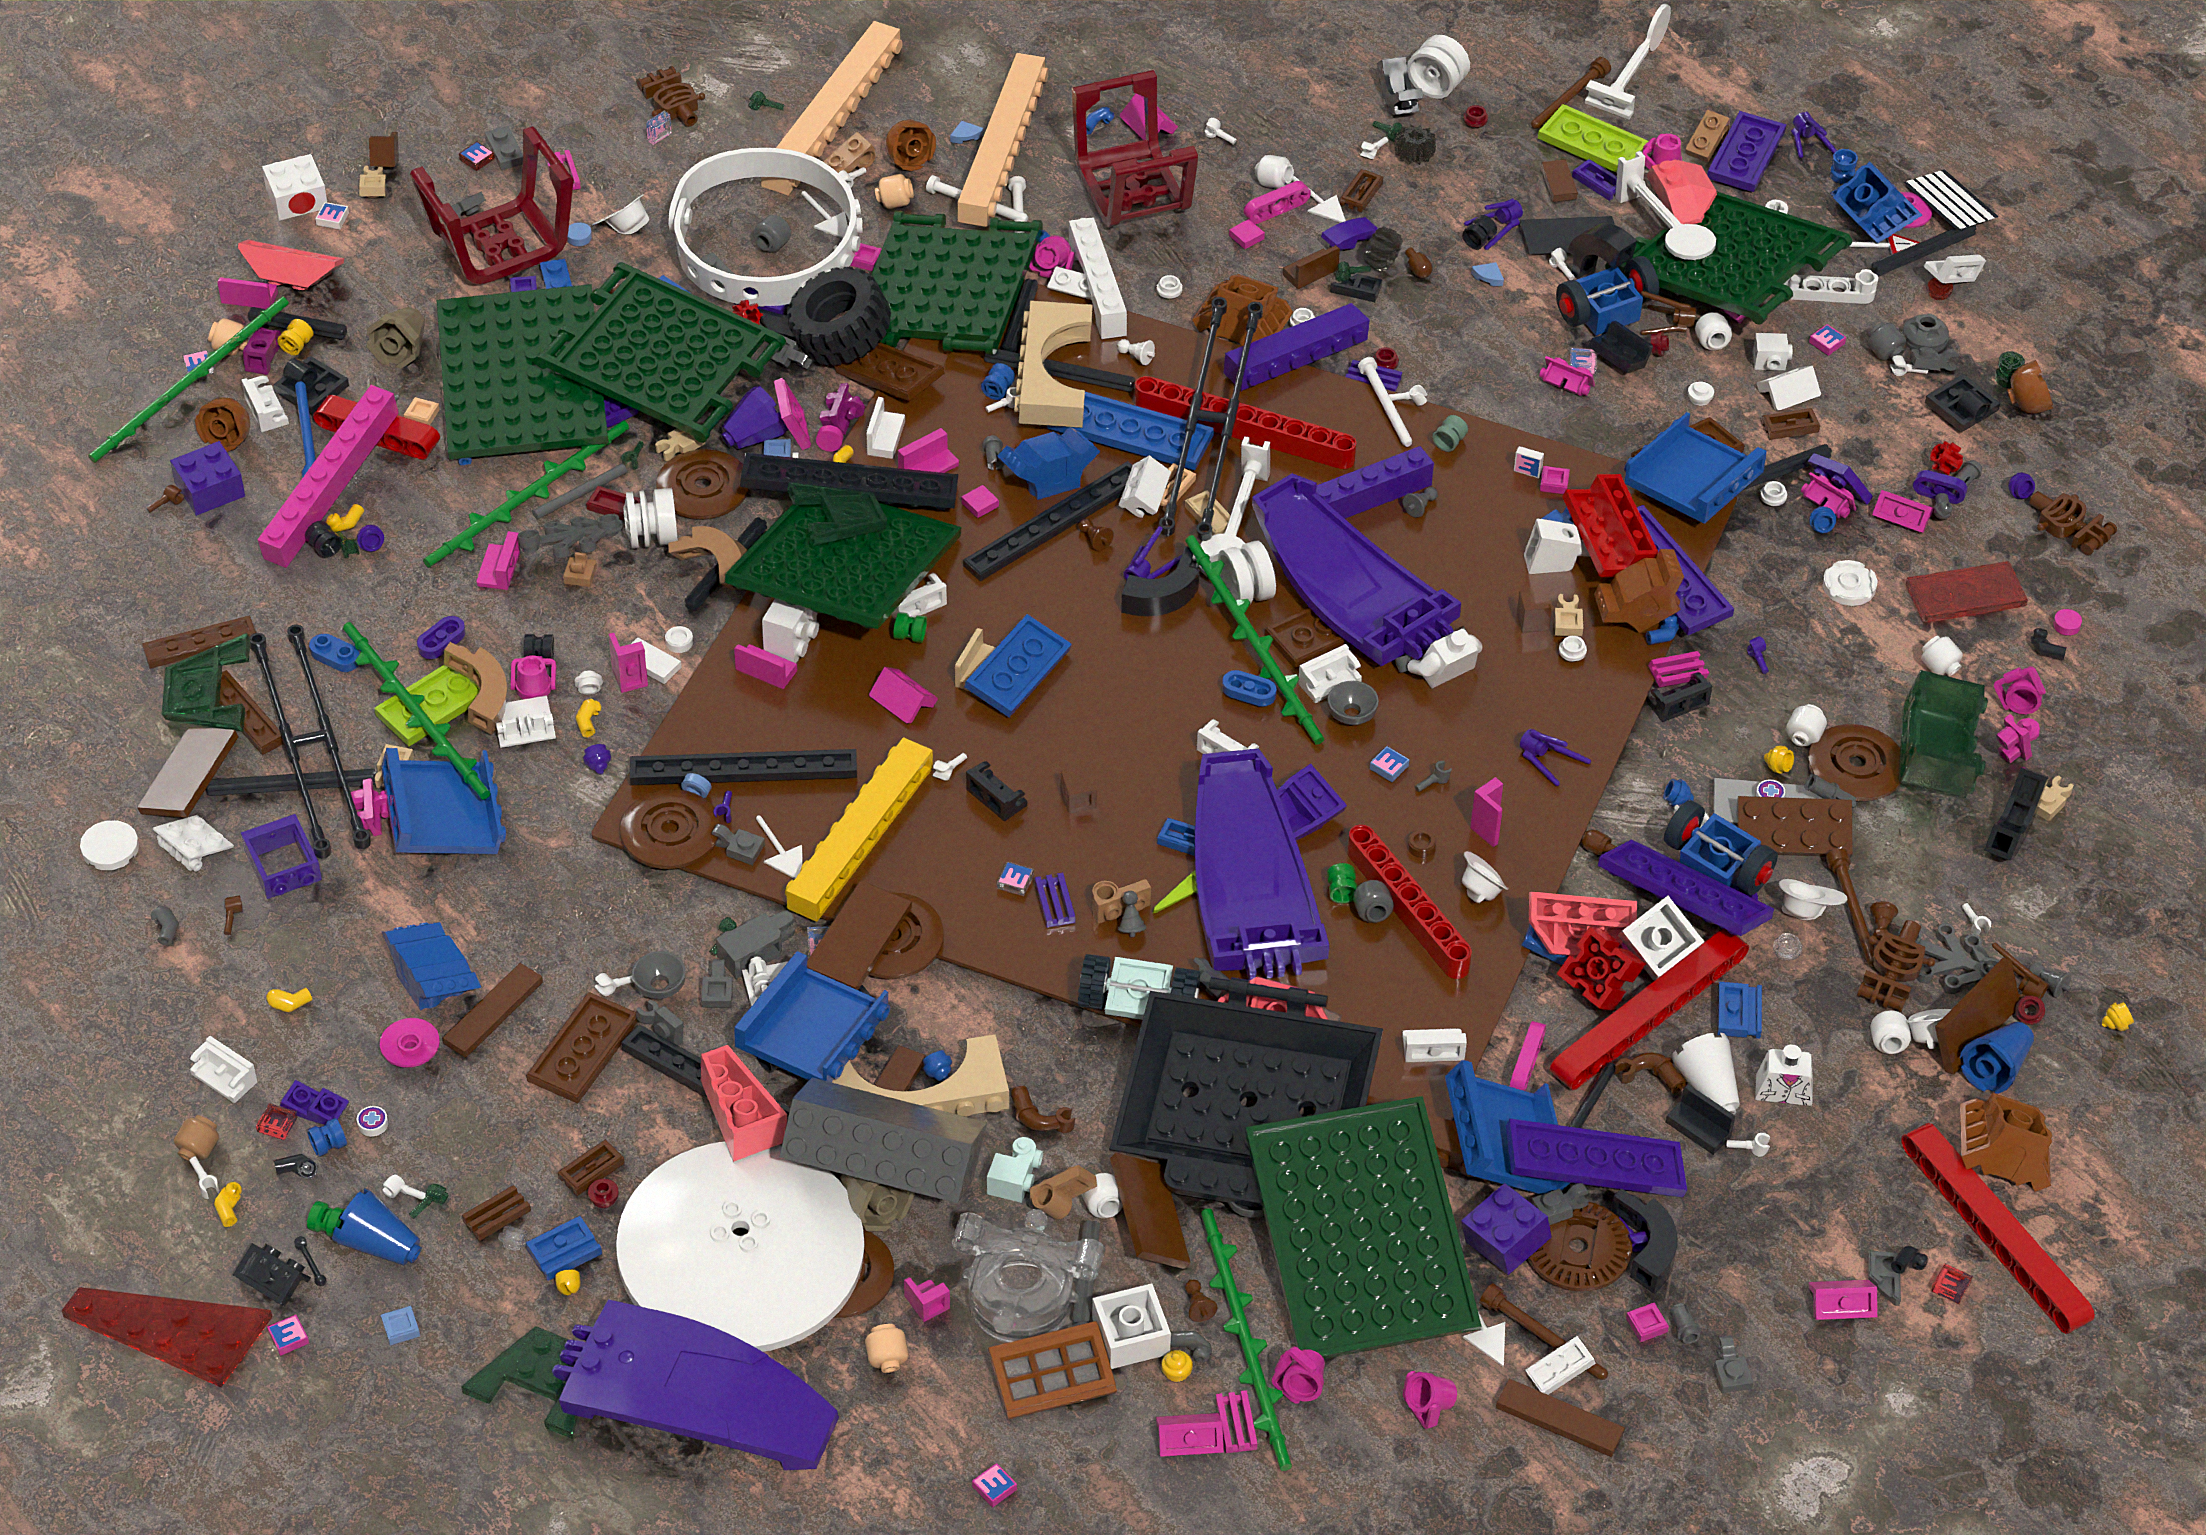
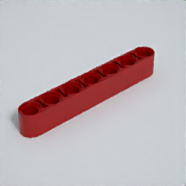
(1410, 902)

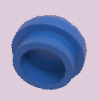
(1822, 519)
(1677, 792)
(937, 1065)

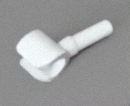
(1213, 130)
(1370, 150)
(848, 177)
(1557, 260)
(1901, 367)
(1416, 393)
(1008, 401)
(944, 769)
(1981, 921)
(607, 985)
(1757, 1146)
(205, 1180)
(395, 1184)

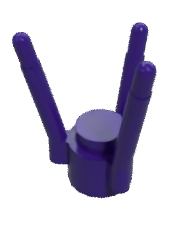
(1807, 127)
(1508, 213)
(1141, 567)
(1537, 744)

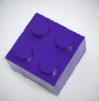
(207, 478)
(1506, 1229)

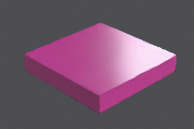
(792, 413)

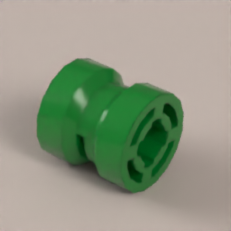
(910, 627)
(1342, 882)
(324, 1218)

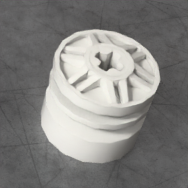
(651, 518)

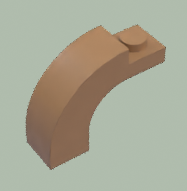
(709, 542)
(489, 676)

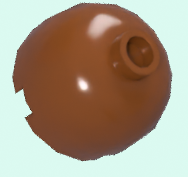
(910, 144)
(2030, 389)
(223, 421)

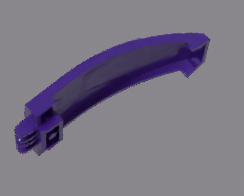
(1350, 578)
(1250, 871)
(694, 1384)

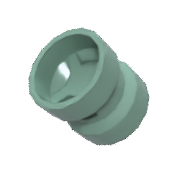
(1450, 433)

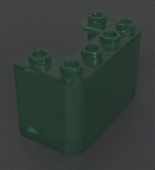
(1940, 735)

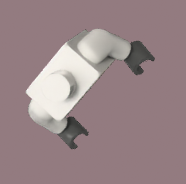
(1444, 658)

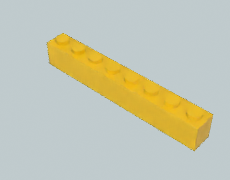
(859, 829)

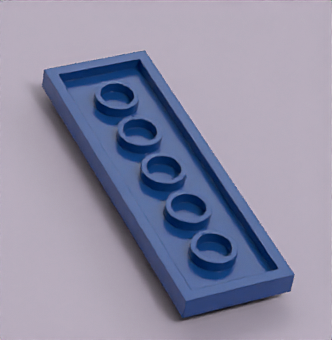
(1140, 430)

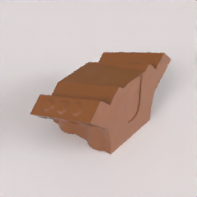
(1238, 293)
(1642, 592)
(2006, 1140)

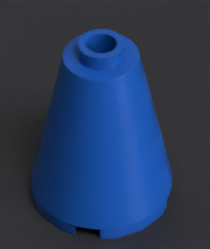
(1997, 1057)
(376, 1230)

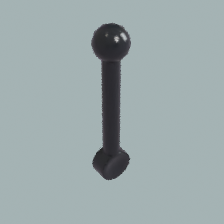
(301, 1244)

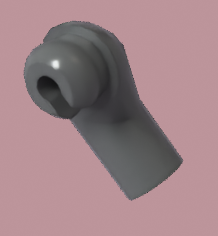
(1943, 507)
(168, 922)
(1193, 1340)

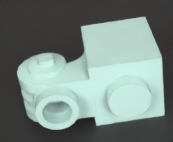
(1012, 1176)

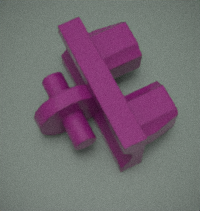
(841, 408)

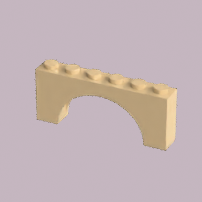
(1042, 397)
(972, 1089)

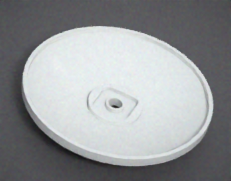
(759, 1286)

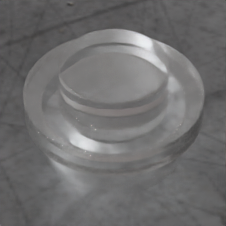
(1787, 947)
(513, 1238)

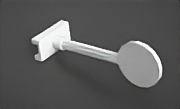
(1613, 98)
(1682, 240)
(1254, 466)

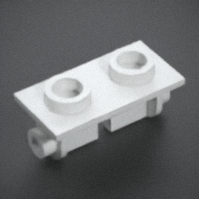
(1069, 282)

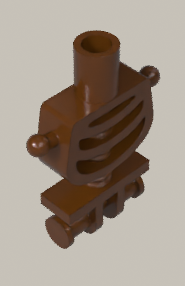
(671, 95)
(2064, 524)
(1904, 962)

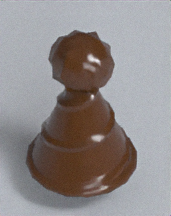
(1100, 536)
(1883, 914)
(1201, 1307)

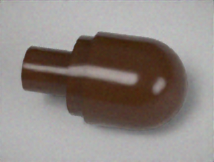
(1419, 263)
(1597, 842)

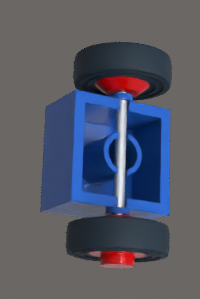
(1608, 296)
(1720, 849)

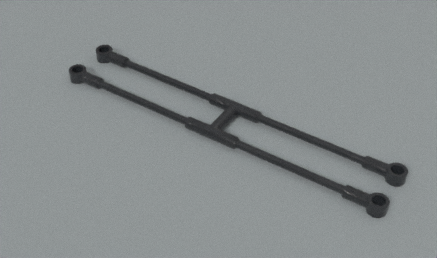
(1219, 307)
(321, 845)

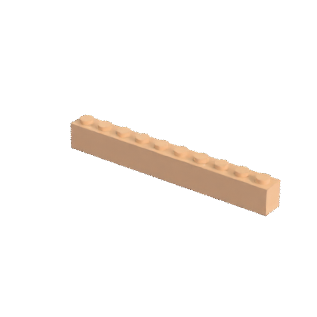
(839, 97)
(1002, 140)

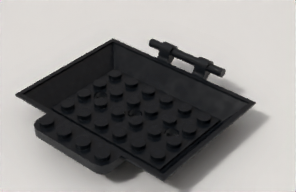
(1231, 1056)

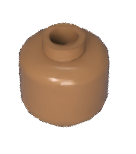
(196, 1138)

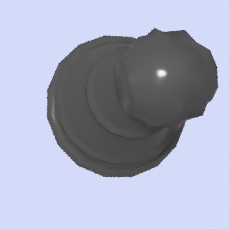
(1416, 503)
(1131, 919)
(2057, 980)

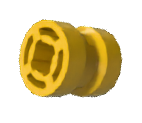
(295, 337)

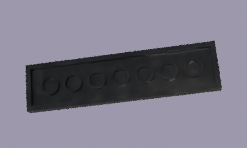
(887, 483)

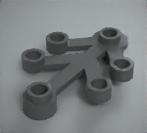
(605, 525)
(1955, 959)

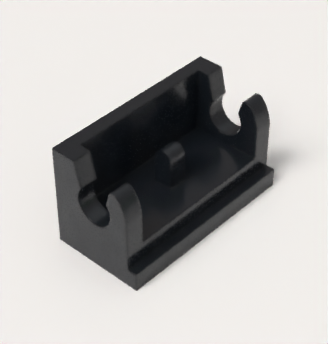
(1681, 699)
(994, 792)

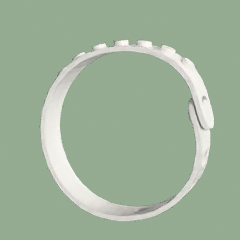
(760, 163)

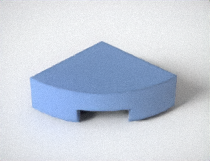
(966, 131)
(1488, 273)

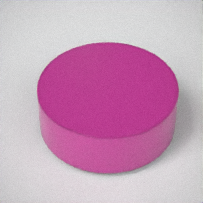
(829, 438)
(2067, 622)

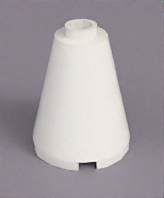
(1709, 1069)

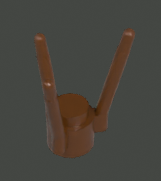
(1682, 314)
(2031, 983)

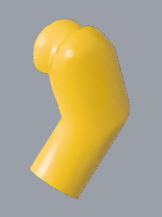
(346, 522)
(226, 1202)

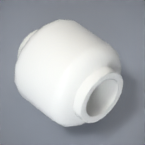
(1274, 171)
(1713, 331)
(1942, 656)
(1806, 725)
(1890, 1032)
(1104, 1199)

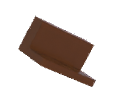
(1312, 267)

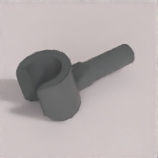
(1438, 776)

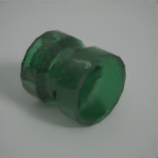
(2007, 365)

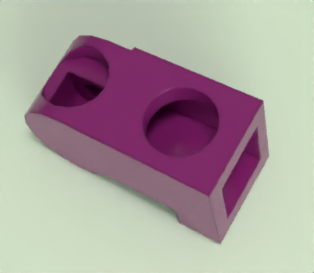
(261, 350)

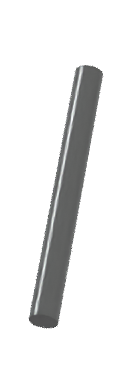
(579, 491)

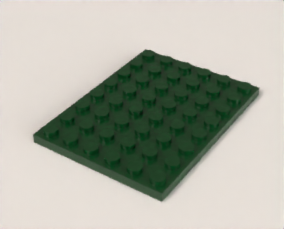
(493, 387)
(849, 577)
(1362, 1228)

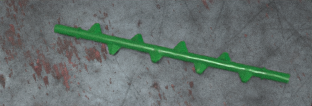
(200, 370)
(515, 498)
(1260, 644)
(419, 717)
(1251, 1346)

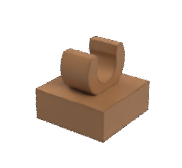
(580, 570)

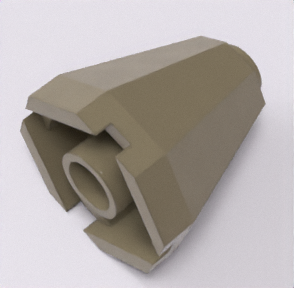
(397, 337)
(876, 1202)

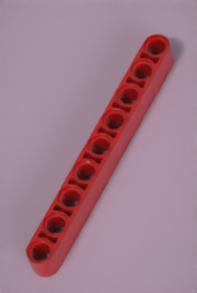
(1260, 425)
(1648, 1009)
(1998, 1228)

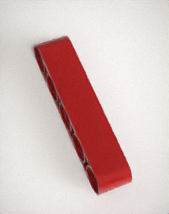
(402, 436)

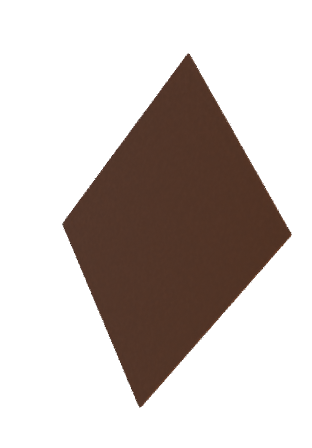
(1143, 686)

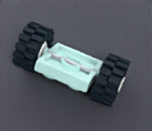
(1131, 984)

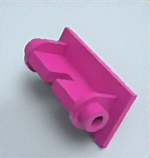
(1578, 379)
(1821, 488)

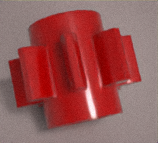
(752, 312)
(1946, 458)

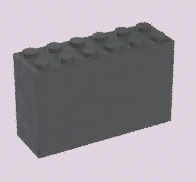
(883, 1139)

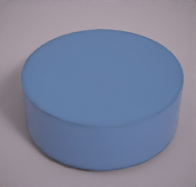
(579, 234)
(696, 784)

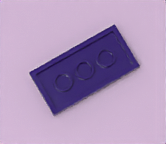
(1746, 151)

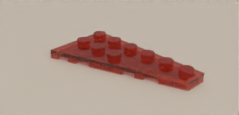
(183, 1333)

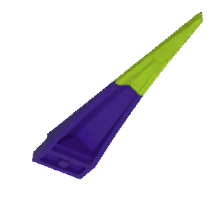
(1308, 806)

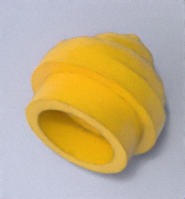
(1779, 759)
(2117, 1017)
(1177, 1365)

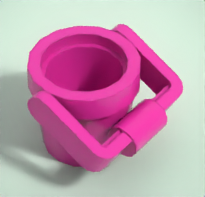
(1664, 148)
(1051, 253)
(533, 677)
(2024, 692)
(1302, 1376)
(1428, 1396)

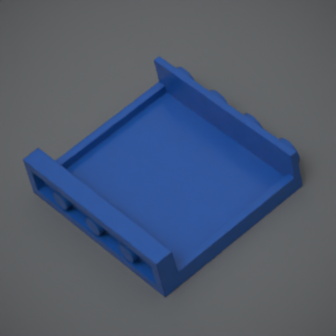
(1692, 470)
(437, 810)
(809, 1022)
(1481, 1118)

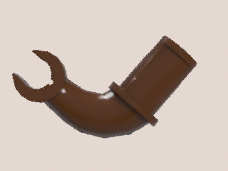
(1658, 1064)
(1030, 1116)

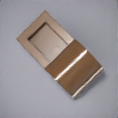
(1708, 135)
(852, 154)
(1108, 901)
(1056, 1193)

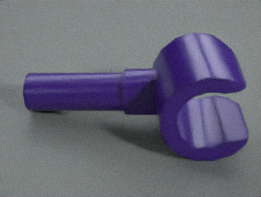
(1755, 648)
(724, 807)
(1638, 1239)

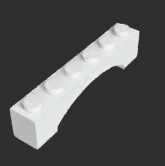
(1104, 291)

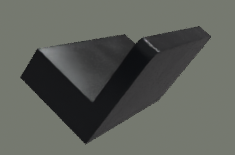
(1701, 1120)

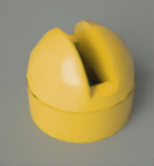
(568, 1281)

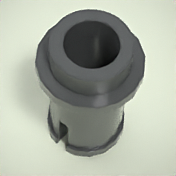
(992, 446)
(1970, 471)
(1688, 1330)

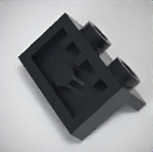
(1622, 347)
(270, 1274)

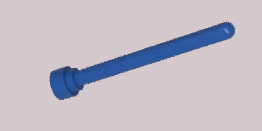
(305, 424)

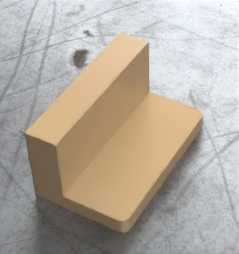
(971, 658)

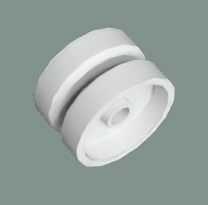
(1438, 66)
(1248, 572)

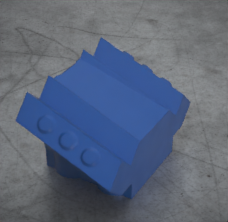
(1875, 203)
(1050, 461)
(429, 963)

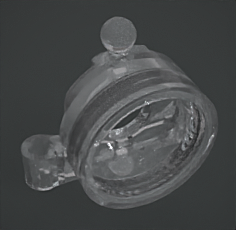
(1022, 1313)

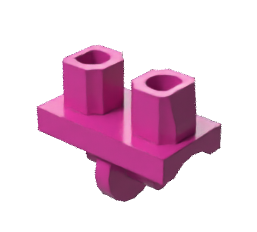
(2016, 738)
(374, 806)

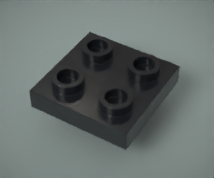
(318, 378)
(1962, 403)

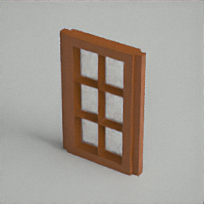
(1052, 1370)

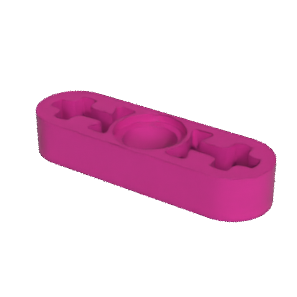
(1263, 207)
(1528, 1055)

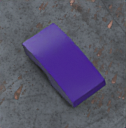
(1348, 232)
(313, 1104)

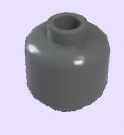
(772, 233)
(1886, 341)
(1373, 901)

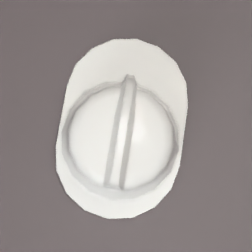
(628, 219)
(1481, 879)
(1807, 900)
(1923, 1026)

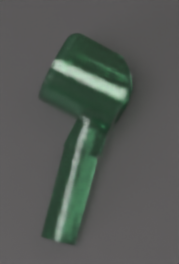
(759, 99)
(1392, 130)
(1345, 271)
(631, 456)
(349, 546)
(726, 925)
(434, 1193)

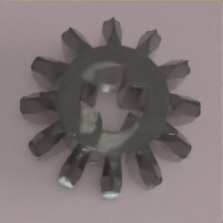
(1415, 144)
(1383, 248)

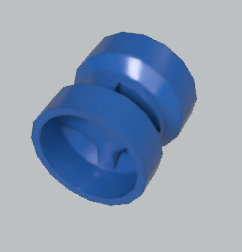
(1843, 166)
(998, 381)
(327, 1137)

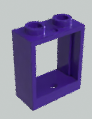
(286, 831)

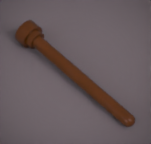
(1598, 69)
(1838, 862)
(1496, 1299)

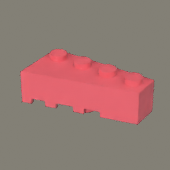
(741, 1104)

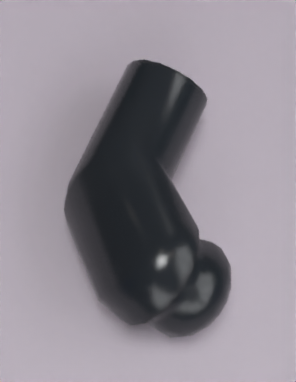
(2044, 647)
(298, 1164)
(1910, 1258)

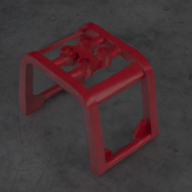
(1123, 158)
(454, 228)

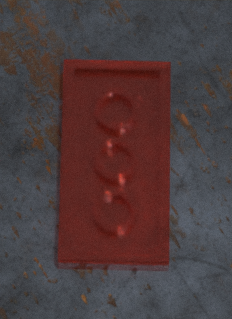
(1966, 591)

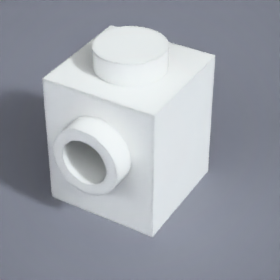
(1771, 351)

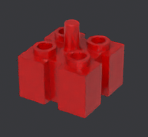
(1601, 968)

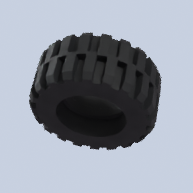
(848, 335)

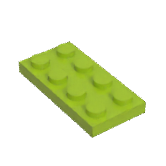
(1590, 138)
(446, 697)

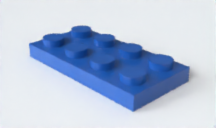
(1017, 665)

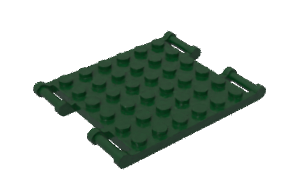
(1751, 258)
(953, 280)
(661, 350)

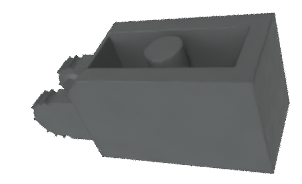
(755, 938)

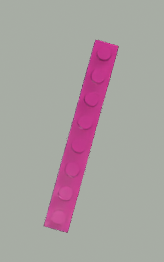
(328, 475)

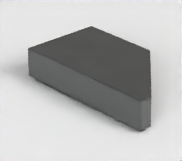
(1883, 1276)

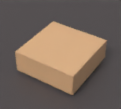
(422, 411)

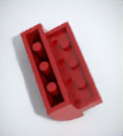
(1610, 524)

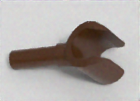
(171, 494)
(232, 905)

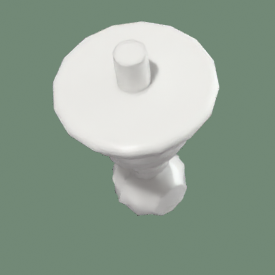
(1142, 351)

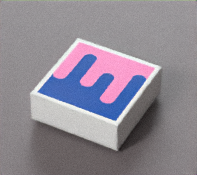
(332, 215)
(1528, 462)

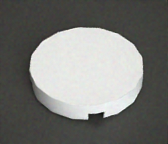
(1849, 583)
(109, 845)

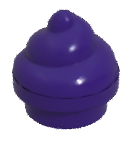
(2021, 485)
(370, 538)
(597, 758)

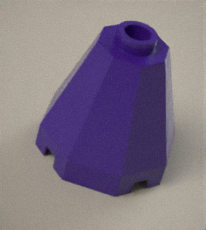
(753, 420)

